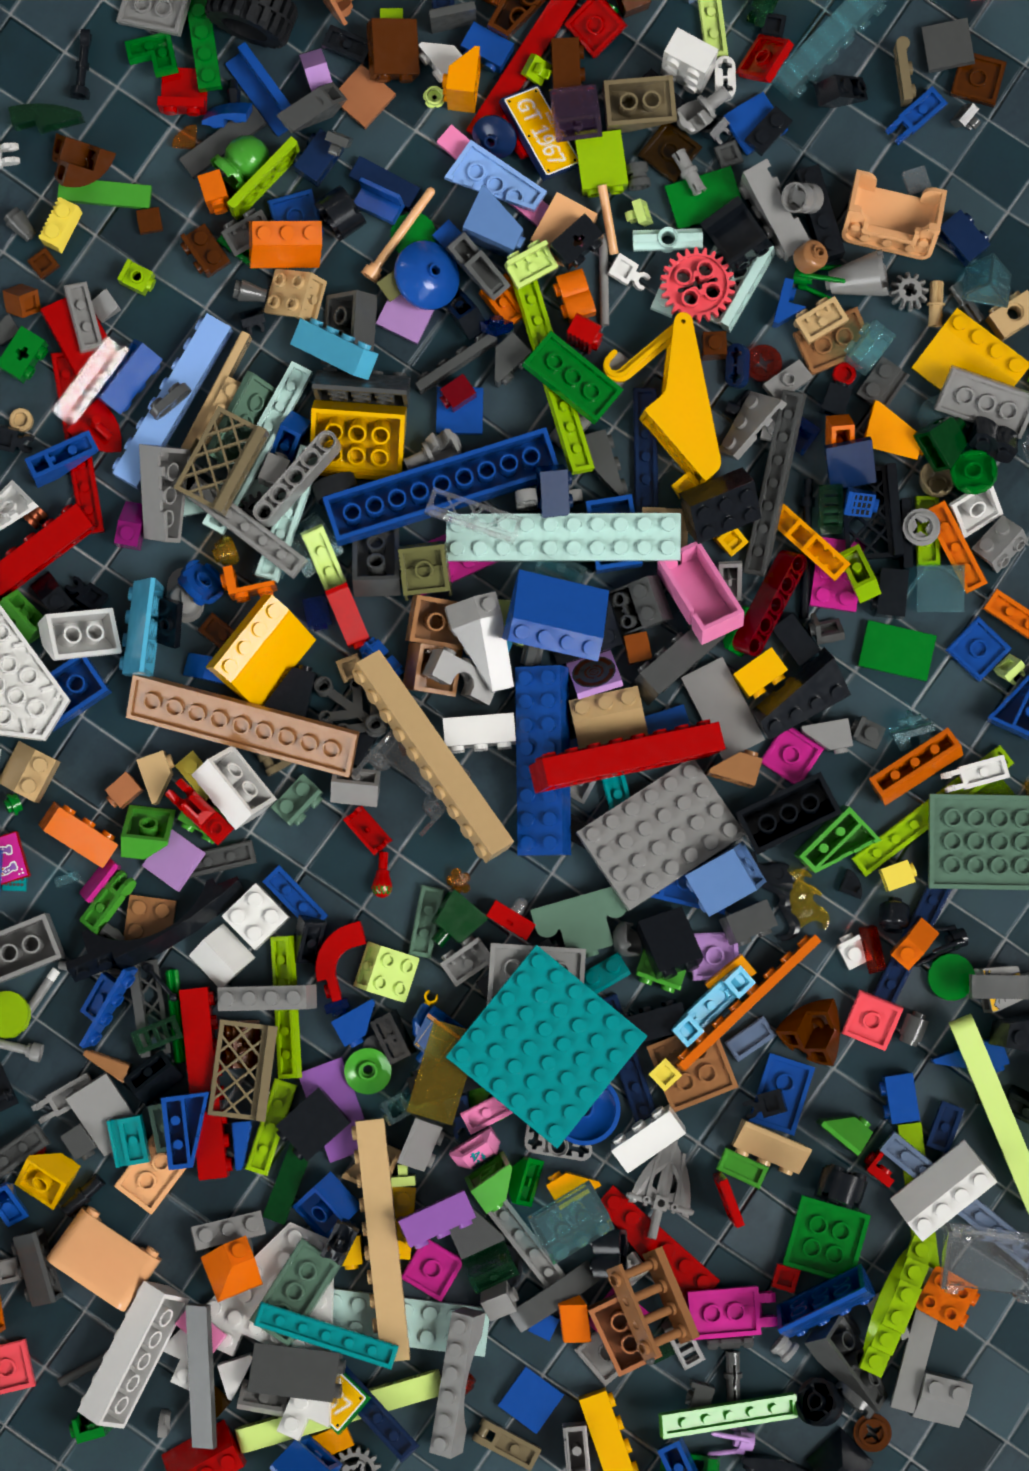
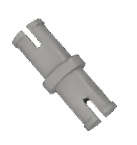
(689, 172)

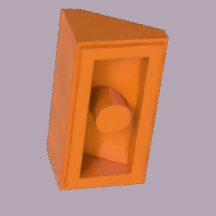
(574, 1320)

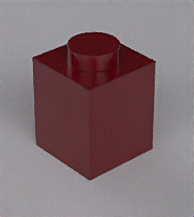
(457, 393)

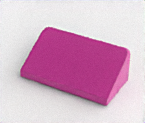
(99, 880)

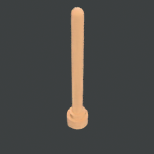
(374, 269)

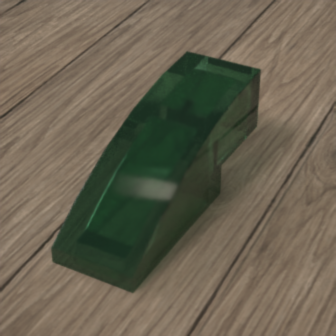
(44, 116)

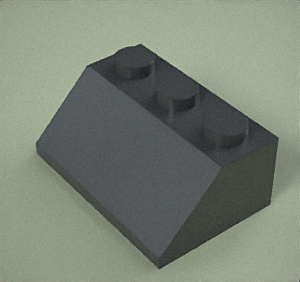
(352, 314)
(39, 1275)

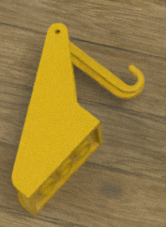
(682, 413)

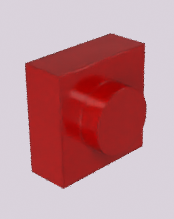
(785, 1278)

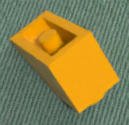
(560, 1184)

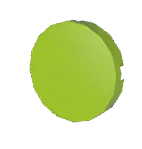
(14, 1014)

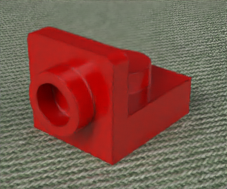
(881, 1172)

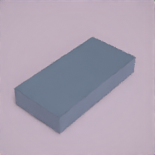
(750, 1038)

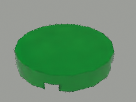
(420, 230)
(974, 472)
(950, 976)

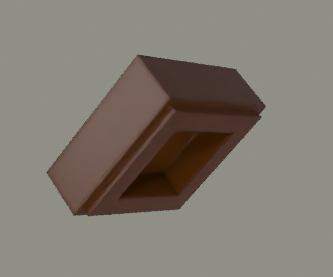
(149, 220)
(43, 263)

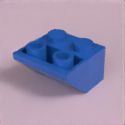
(306, 1456)

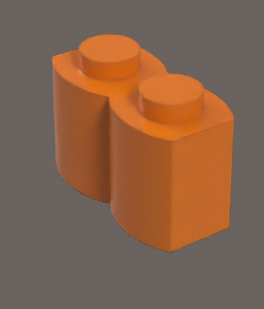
(575, 295)

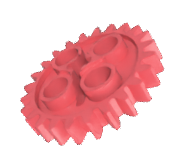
(689, 265)

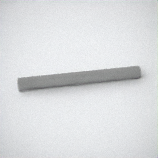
(604, 283)

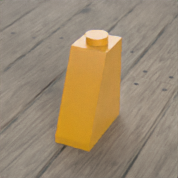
(891, 433)

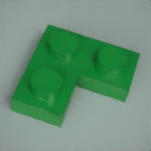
(155, 48)

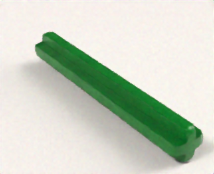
(173, 984)

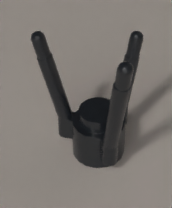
(954, 940)

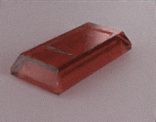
(872, 948)

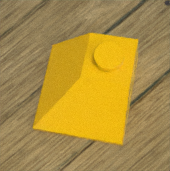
(47, 1177)

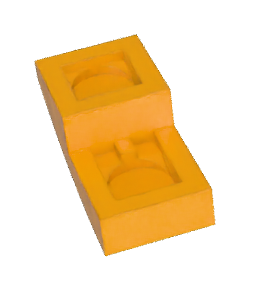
(332, 1441)

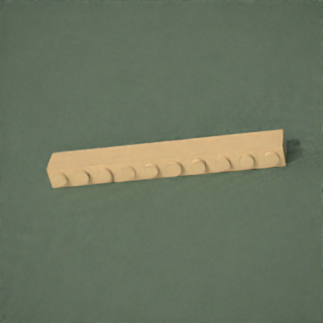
(432, 756)
(381, 1234)

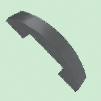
(547, 1300)

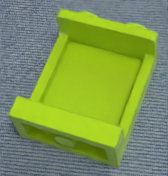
(602, 162)

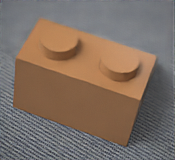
(414, 680)
(738, 769)

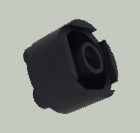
(340, 213)
(841, 1187)

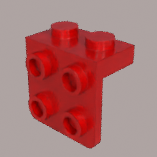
(181, 94)

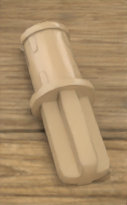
(936, 304)

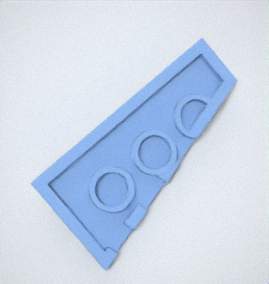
(479, 167)

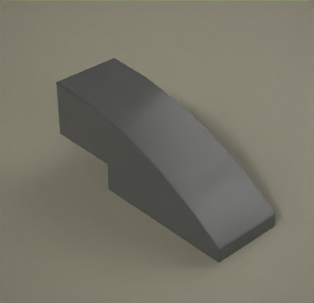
(477, 266)

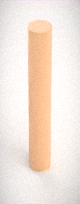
(608, 220)

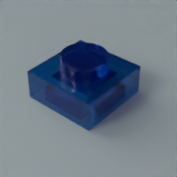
(496, 326)
(337, 1008)

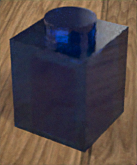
(317, 613)

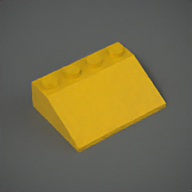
(972, 348)
(368, 434)
(261, 651)

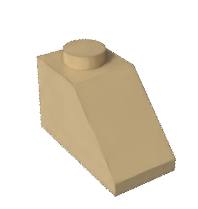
(156, 774)

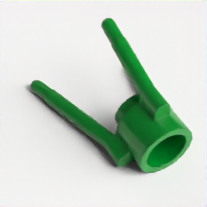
(803, 279)

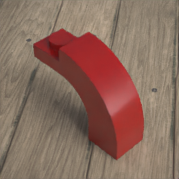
(330, 953)

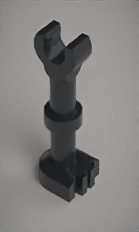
(79, 90)

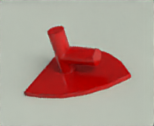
(101, 425)

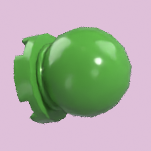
(241, 160)

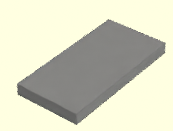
(974, 395)
(721, 701)

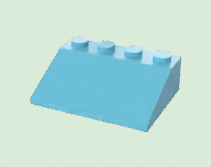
(142, 622)

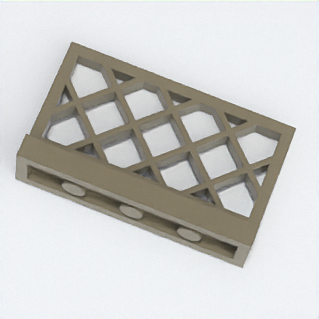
(241, 466)
(262, 1076)

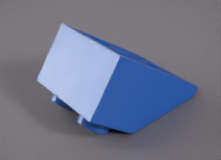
(326, 1204)

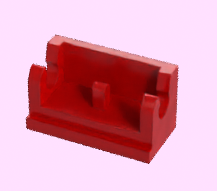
(367, 830)

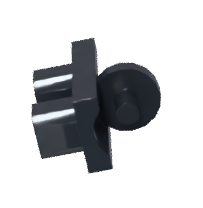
(340, 1241)

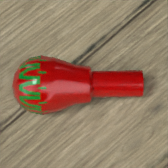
(382, 883)

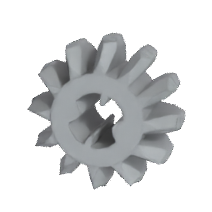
(917, 293)

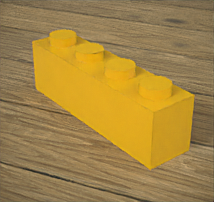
(606, 1431)

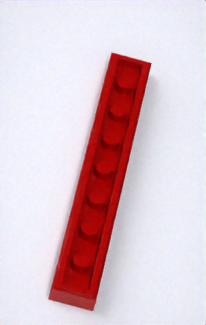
(537, 43)
(83, 475)

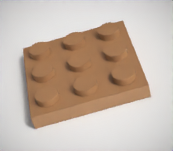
(702, 1080)

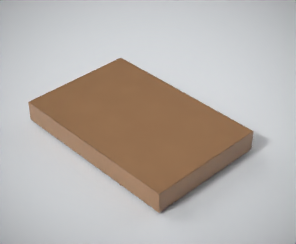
(829, 349)

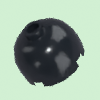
(819, 1402)

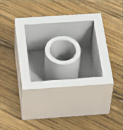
(256, 916)

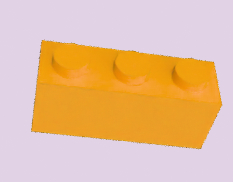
(462, 82)

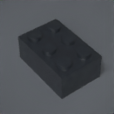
(720, 505)

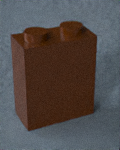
(393, 49)

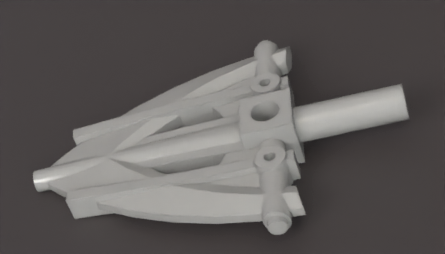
(669, 1162)

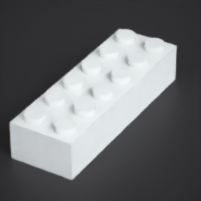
(133, 1355)

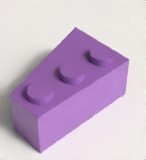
(436, 1219)

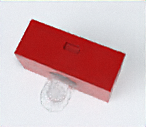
(512, 917)

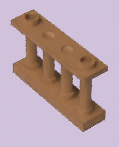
(670, 1294)

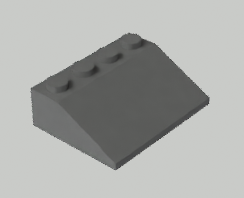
(379, 389)

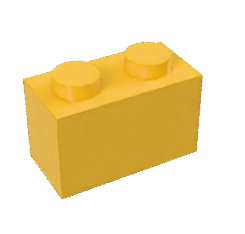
(760, 673)

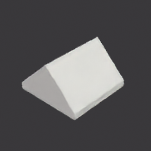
(975, 510)
(221, 956)

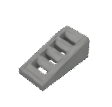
(691, 1361)

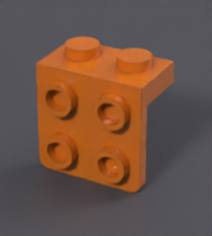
(243, 594)
(943, 1306)

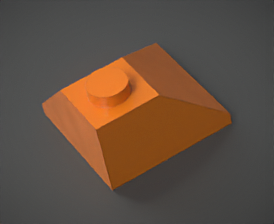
(231, 1269)

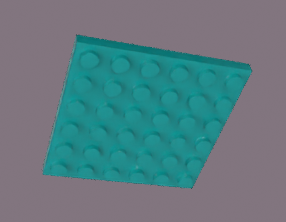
(546, 1046)

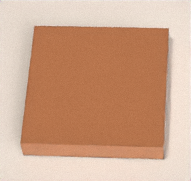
(365, 97)

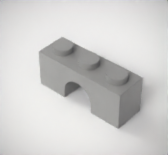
(444, 667)

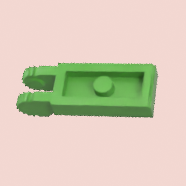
(107, 902)

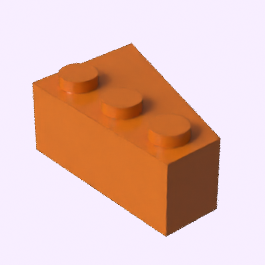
(78, 834)

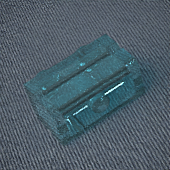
(869, 347)

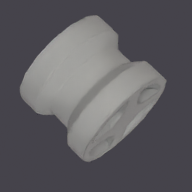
(784, 1348)

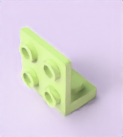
(386, 972)

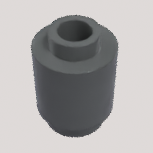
(913, 1028)

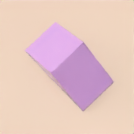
(315, 68)

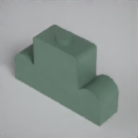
(580, 920)

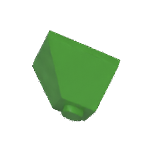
(145, 831)
(848, 1131)
(491, 1182)

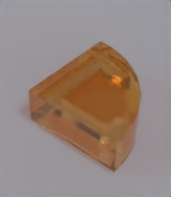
(186, 138)

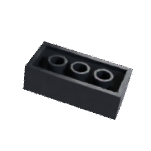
(788, 813)

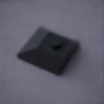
(839, 1454)

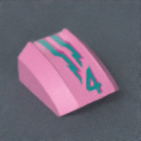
(476, 1149)

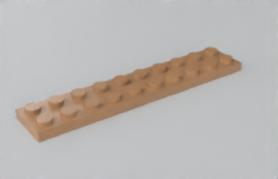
(242, 725)

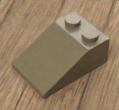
(639, 103)

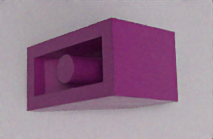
(130, 527)

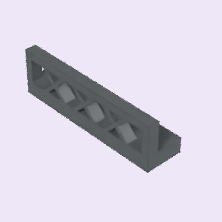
(140, 1003)

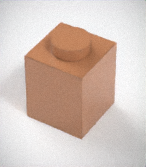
(123, 791)

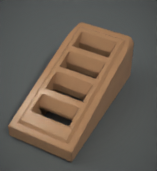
(115, 1067)

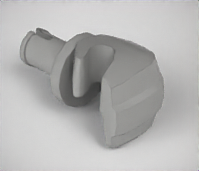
(699, 113)
(435, 449)

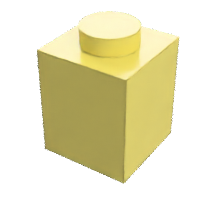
(898, 875)

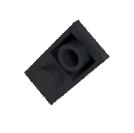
(840, 91)

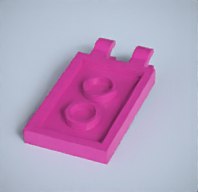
(730, 1311)

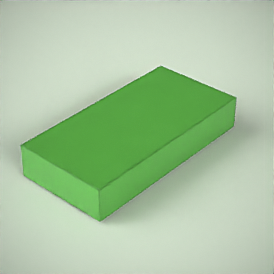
(742, 1168)

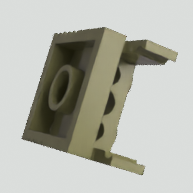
(424, 568)

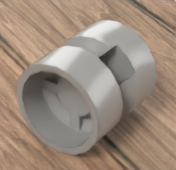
(802, 197)

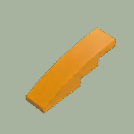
(811, 544)

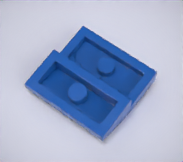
(746, 117)

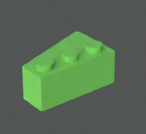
(836, 840)

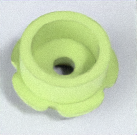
(429, 93)

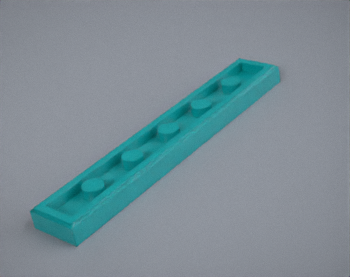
(326, 1335)

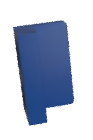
(379, 201)

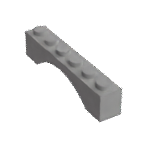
(449, 1420)

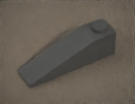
(840, 1352)

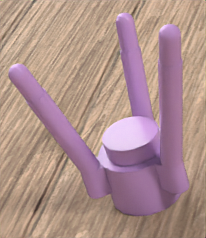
(741, 1439)

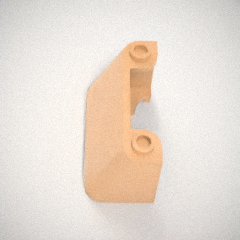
(893, 219)
(103, 1259)

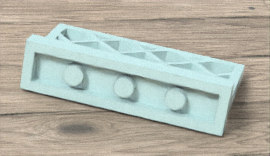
(743, 291)

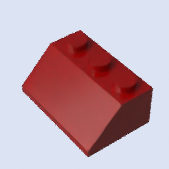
(222, 1458)

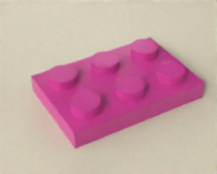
(830, 593)

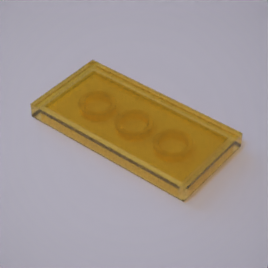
(438, 1079)

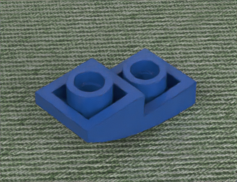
(219, 115)

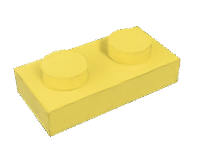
(187, 767)

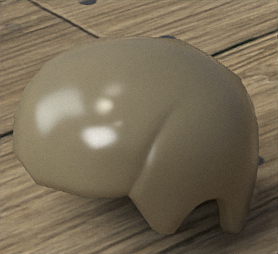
(935, 483)

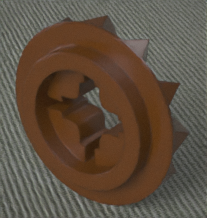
(869, 1443)

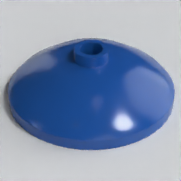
(416, 279)
(598, 1120)

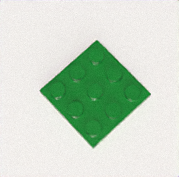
(825, 1238)

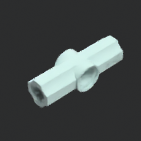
(652, 239)

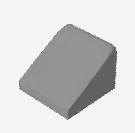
(105, 306)

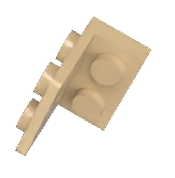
(295, 294)

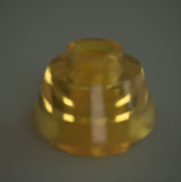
(226, 551)

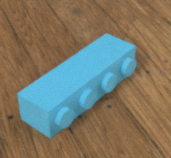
(335, 348)

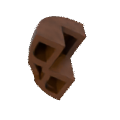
(79, 161)
(813, 1031)

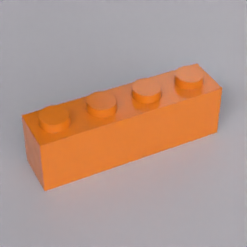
(916, 766)

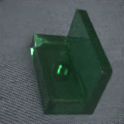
(489, 1267)

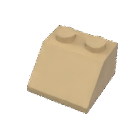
(29, 772)

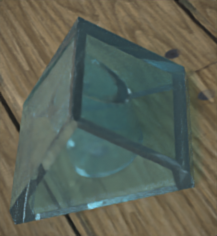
(987, 282)

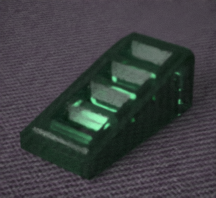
(830, 523)
(176, 1028)

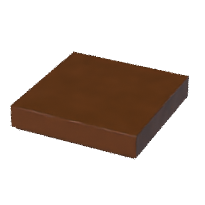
(979, 81)

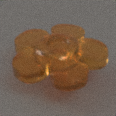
(459, 880)

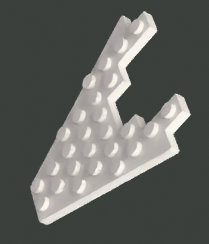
(28, 692)
(234, 1319)

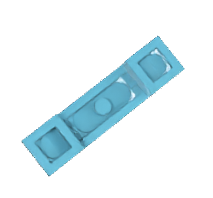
(711, 1004)

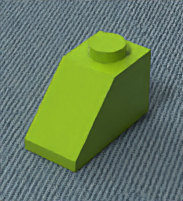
(860, 574)

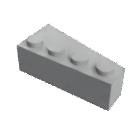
(765, 197)
(160, 501)

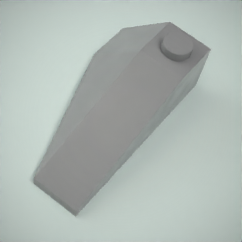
(480, 630)

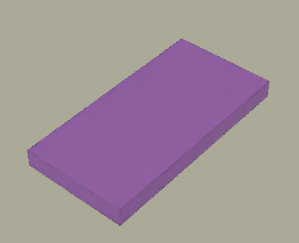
(333, 1082)

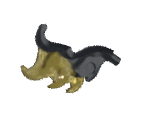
(794, 896)

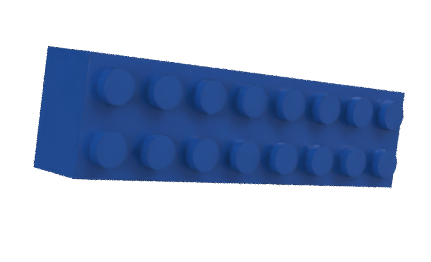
(541, 729)

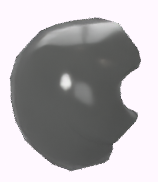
(626, 941)

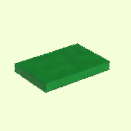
(692, 210)
(897, 650)

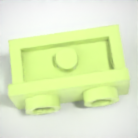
(530, 264)

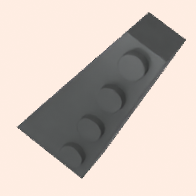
(671, 664)

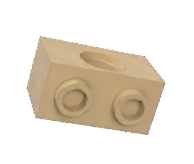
(1002, 324)

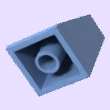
(493, 226)
(725, 879)

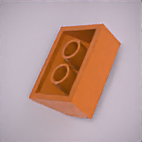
(285, 244)

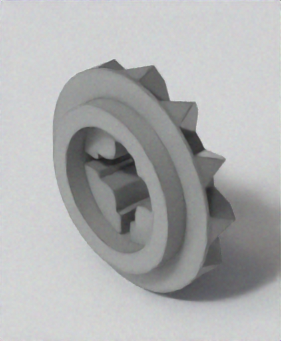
(932, 529)

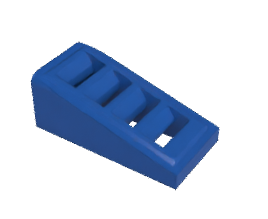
(241, 1134)

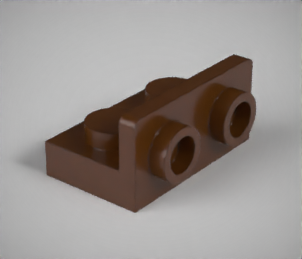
(205, 250)
(240, 1045)

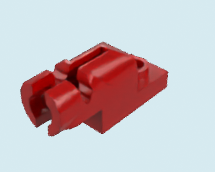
(201, 813)

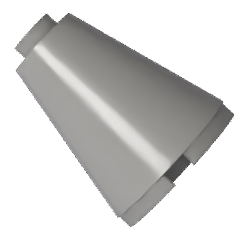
(863, 276)

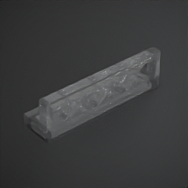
(89, 380)
(469, 523)

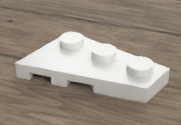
(14, 504)

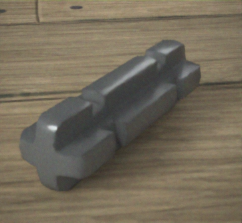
(730, 1342)

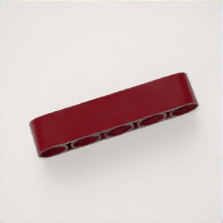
(769, 602)

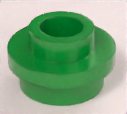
(13, 804)

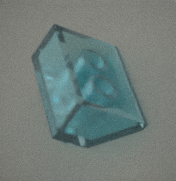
(570, 1222)

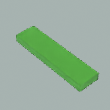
(109, 194)

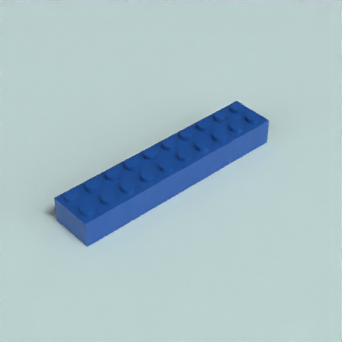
(404, 496)

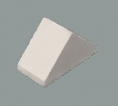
(233, 1373)

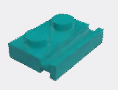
(128, 1140)

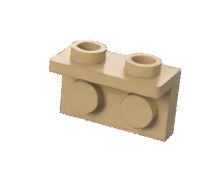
(820, 320)

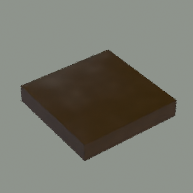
(661, 147)

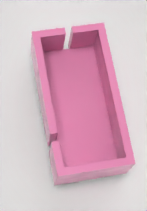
(701, 593)

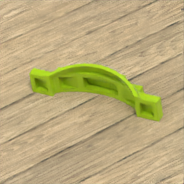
(895, 1305)

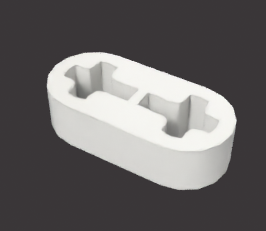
(730, 78)

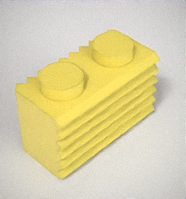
(60, 225)

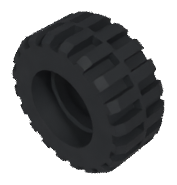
(255, 21)

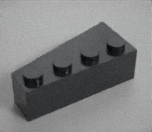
(803, 696)

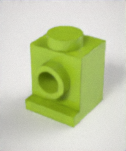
(141, 286)

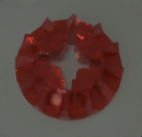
(768, 353)

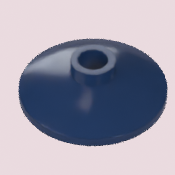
(497, 129)

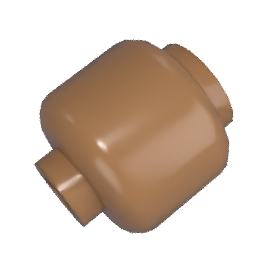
(810, 257)

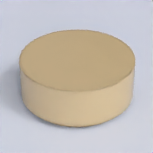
(21, 419)

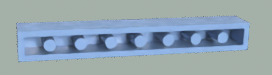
(192, 368)

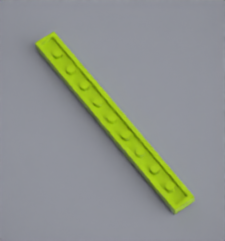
(564, 416)

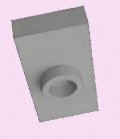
(789, 379)

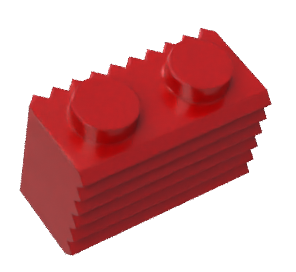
(584, 334)

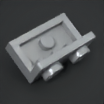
(1000, 543)
(466, 961)

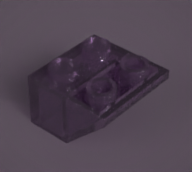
(575, 113)

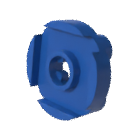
(191, 579)

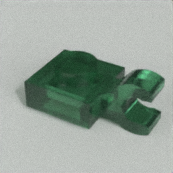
(759, 14)

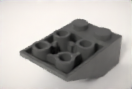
(640, 605)

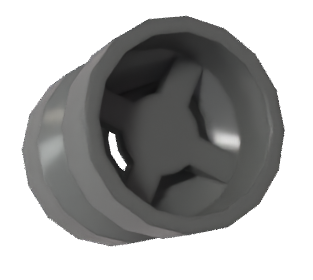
(638, 178)

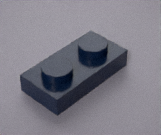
(944, 1127)

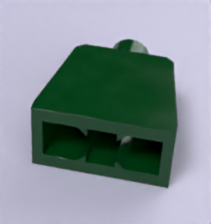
(942, 442)
(456, 919)

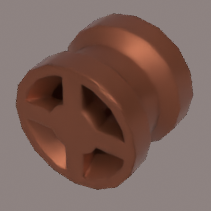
(35, 517)

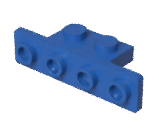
(103, 1001)

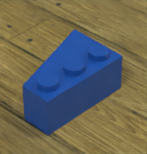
(1014, 712)
(183, 1126)

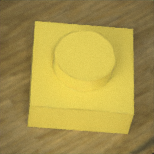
(665, 1074)

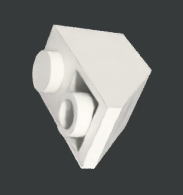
(438, 57)

